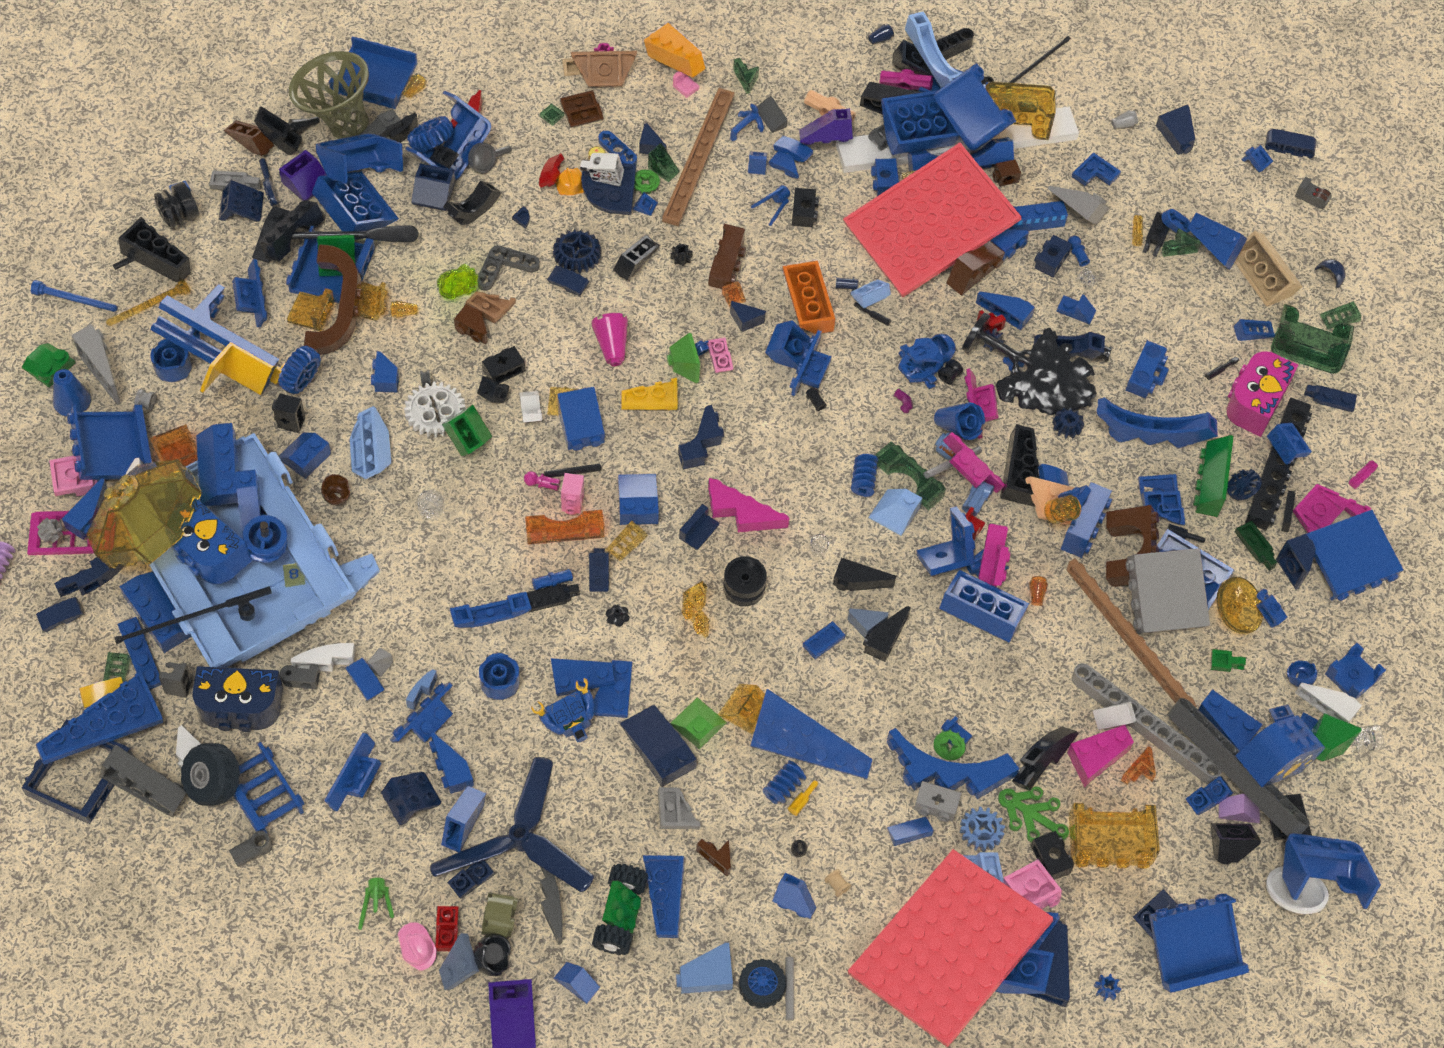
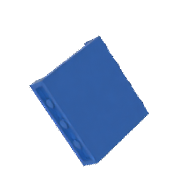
(388, 72)
(306, 273)
(108, 442)
(1355, 555)
(1197, 943)

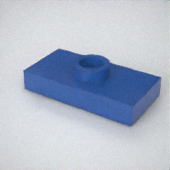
(823, 640)

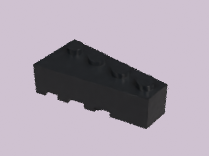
(154, 251)

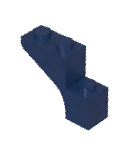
(1086, 345)
(709, 435)

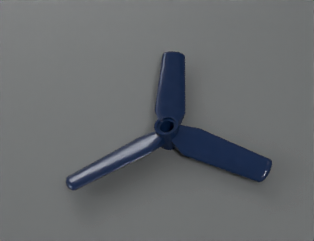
(536, 847)

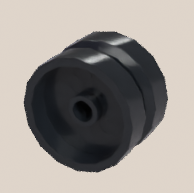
(744, 581)

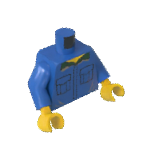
(569, 714)

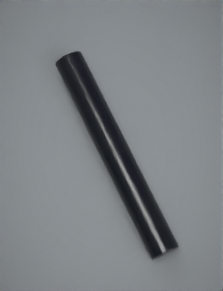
(573, 470)

